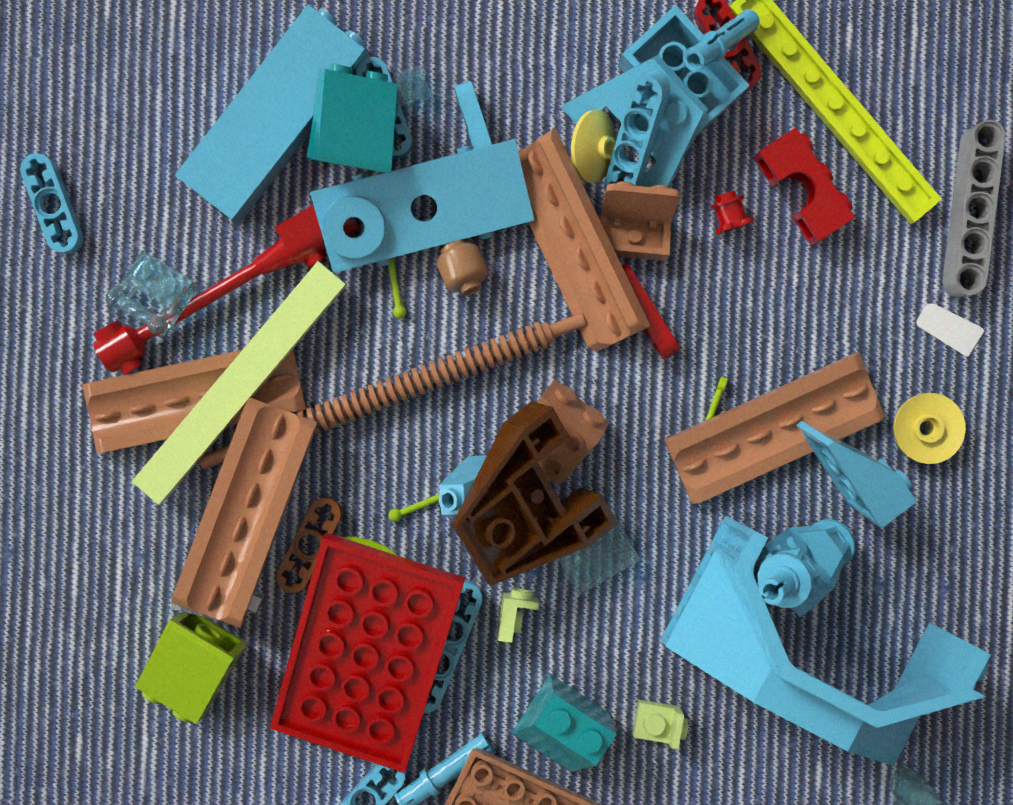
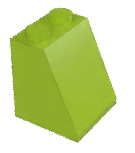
(190, 665)

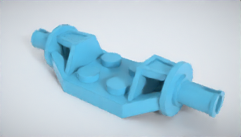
(804, 564)

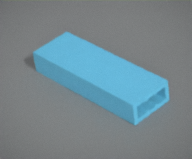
(269, 115)

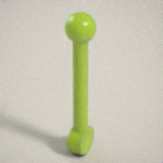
(399, 311)
(716, 399)
(395, 514)

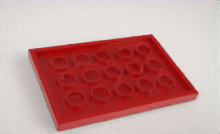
(366, 652)

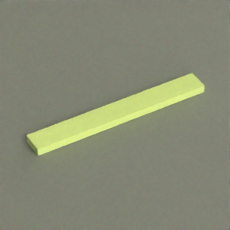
(238, 383)

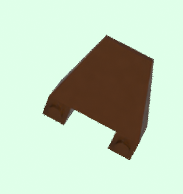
(512, 511)

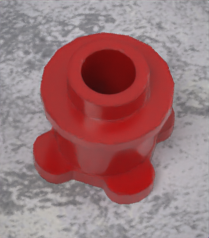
(730, 212)

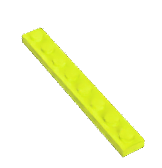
(839, 110)

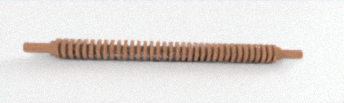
(541, 335)

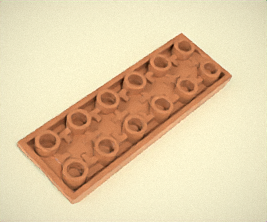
(578, 246)
(155, 401)
(764, 430)
(244, 512)
(495, 781)

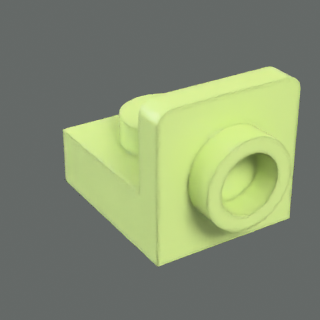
(511, 619)
(660, 723)

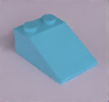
(863, 481)

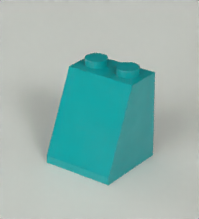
(353, 119)
(566, 726)

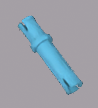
(715, 44)
(440, 775)

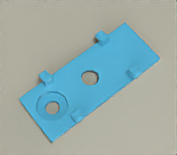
(473, 196)

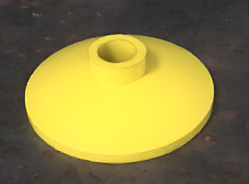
(593, 145)
(945, 431)

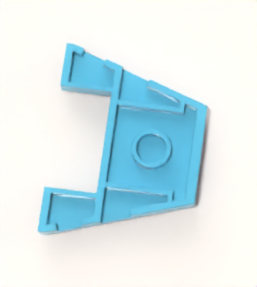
(678, 125)

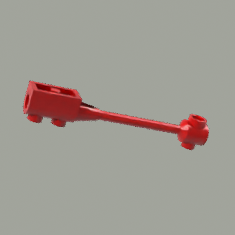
(300, 241)

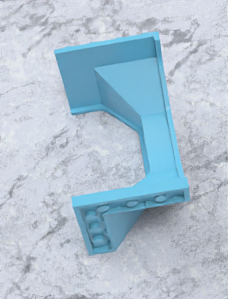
(732, 637)

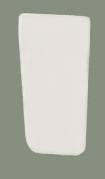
(950, 328)

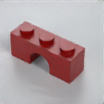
(793, 158)

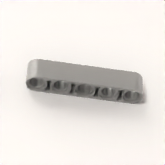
(985, 197)

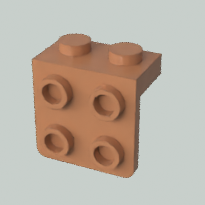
(639, 219)
(583, 424)

